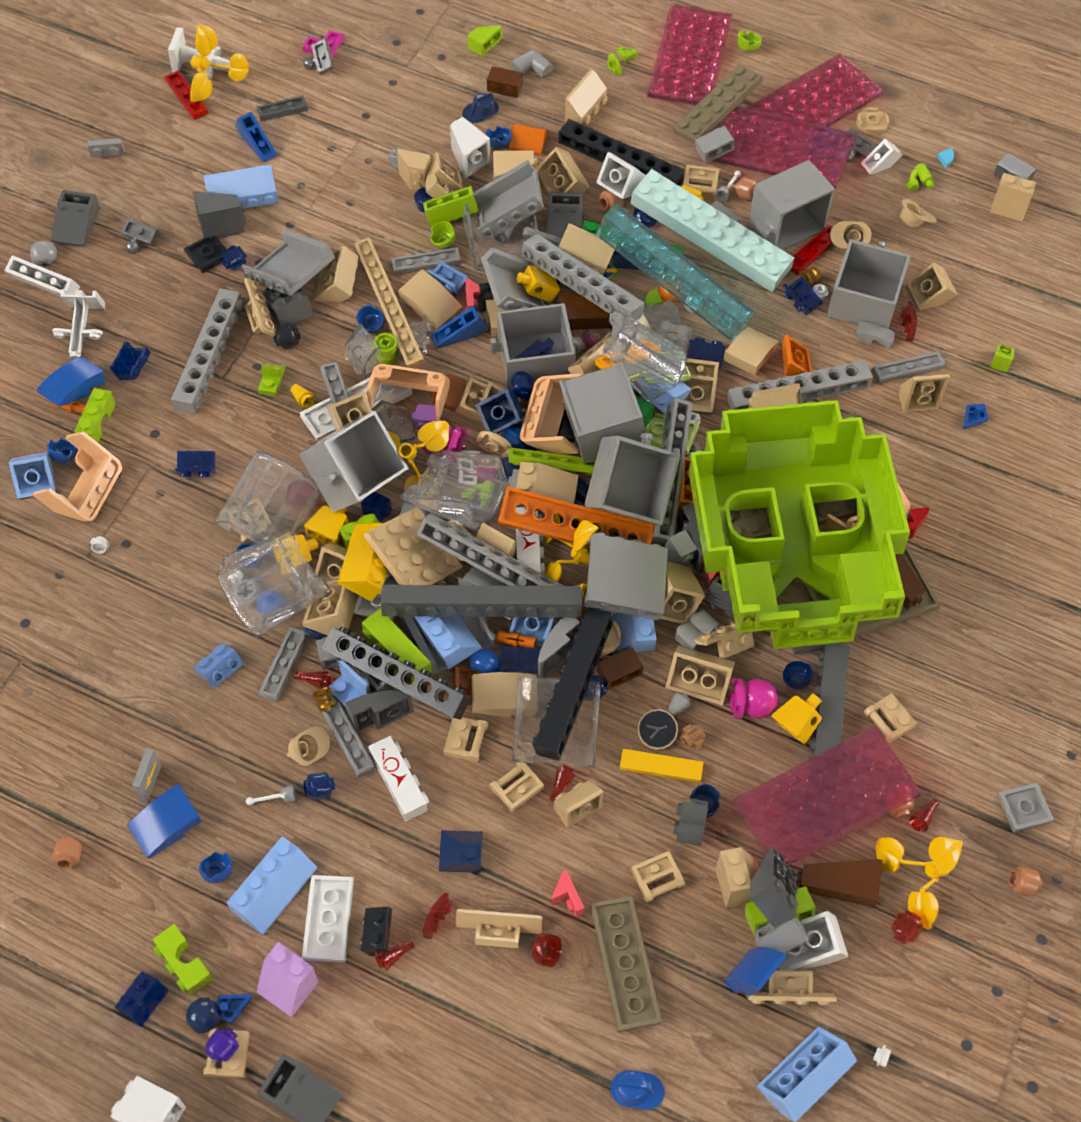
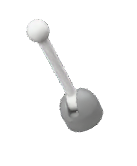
(725, 189)
(287, 793)

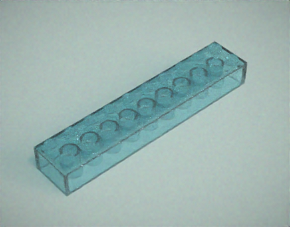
(674, 272)

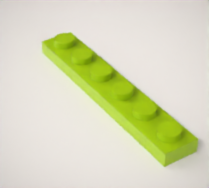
(559, 461)

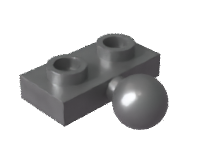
(322, 58)
(861, 146)
(138, 233)

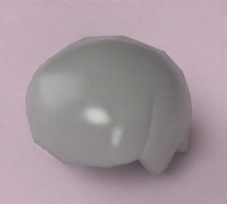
(43, 252)

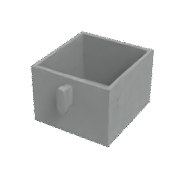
(791, 205)
(868, 284)
(524, 326)
(601, 407)
(353, 461)
(632, 479)

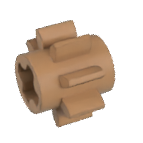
(692, 737)

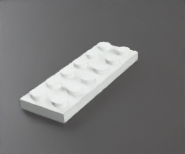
(318, 418)

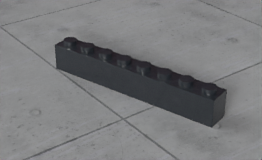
(573, 684)

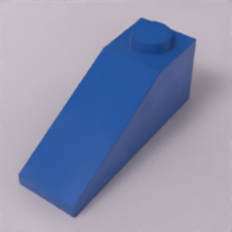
(255, 137)
(461, 328)

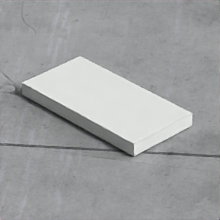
(328, 918)

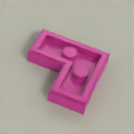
(334, 40)

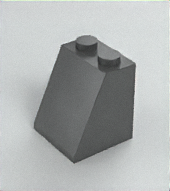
(219, 214)

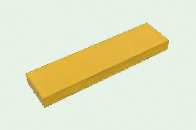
(661, 765)

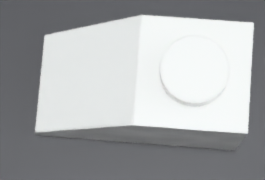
(881, 157)

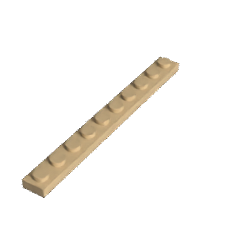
(389, 303)

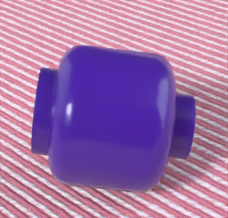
(222, 1045)

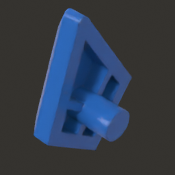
(975, 415)
(231, 1006)

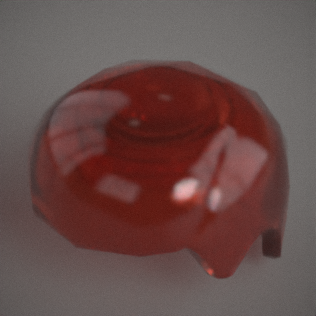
(547, 949)

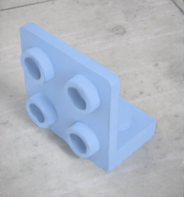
(349, 684)

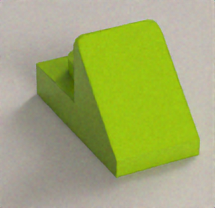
(1002, 358)
(271, 379)

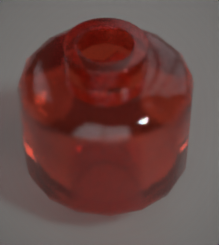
(906, 927)

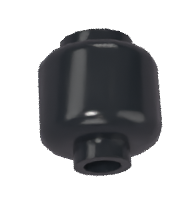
(287, 336)

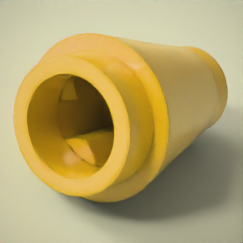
(303, 396)

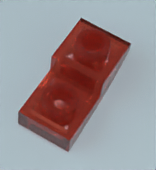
(909, 320)
(438, 911)

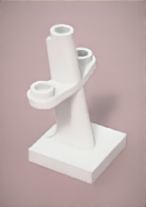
(181, 53)
(81, 304)

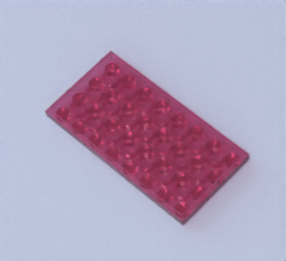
(689, 54)
(822, 94)
(778, 143)
(827, 796)

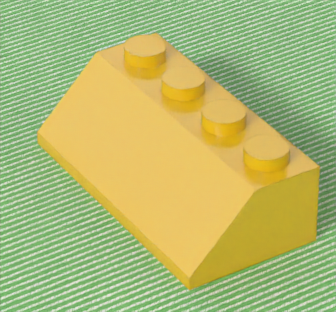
(362, 568)

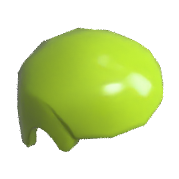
(748, 42)
(442, 234)

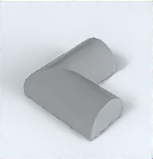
(534, 61)

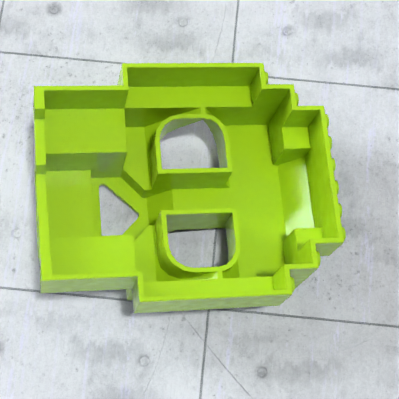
(786, 463)

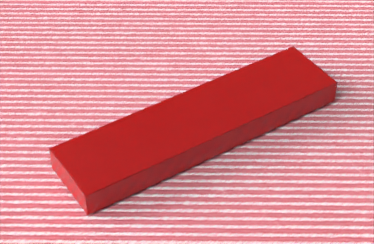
(182, 91)
(812, 251)

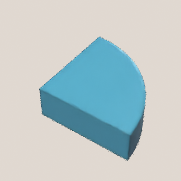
(946, 157)

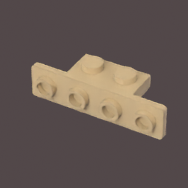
(257, 310)
(727, 639)
(498, 928)
(792, 986)

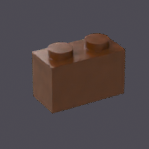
(504, 82)
(620, 668)

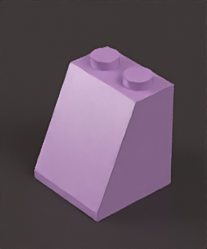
(286, 979)

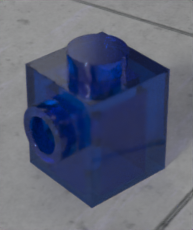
(377, 505)

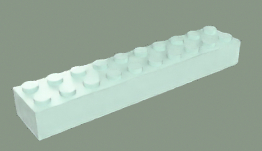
(712, 230)

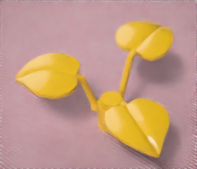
(205, 42)
(433, 435)
(579, 552)
(945, 855)

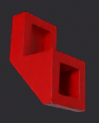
(915, 519)

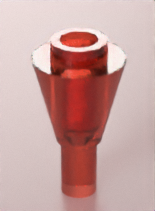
(317, 679)
(563, 777)
(921, 820)
(389, 958)

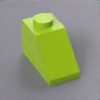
(484, 38)

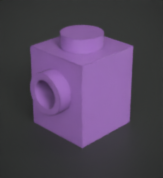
(423, 415)

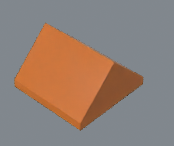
(528, 138)
(794, 357)

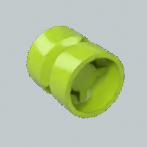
(388, 348)

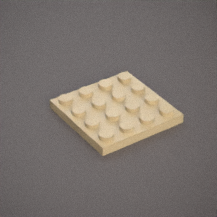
(407, 554)

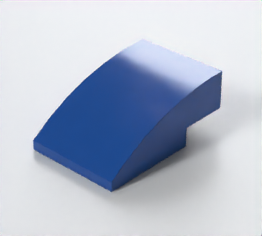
(71, 382)
(164, 821)
(754, 970)

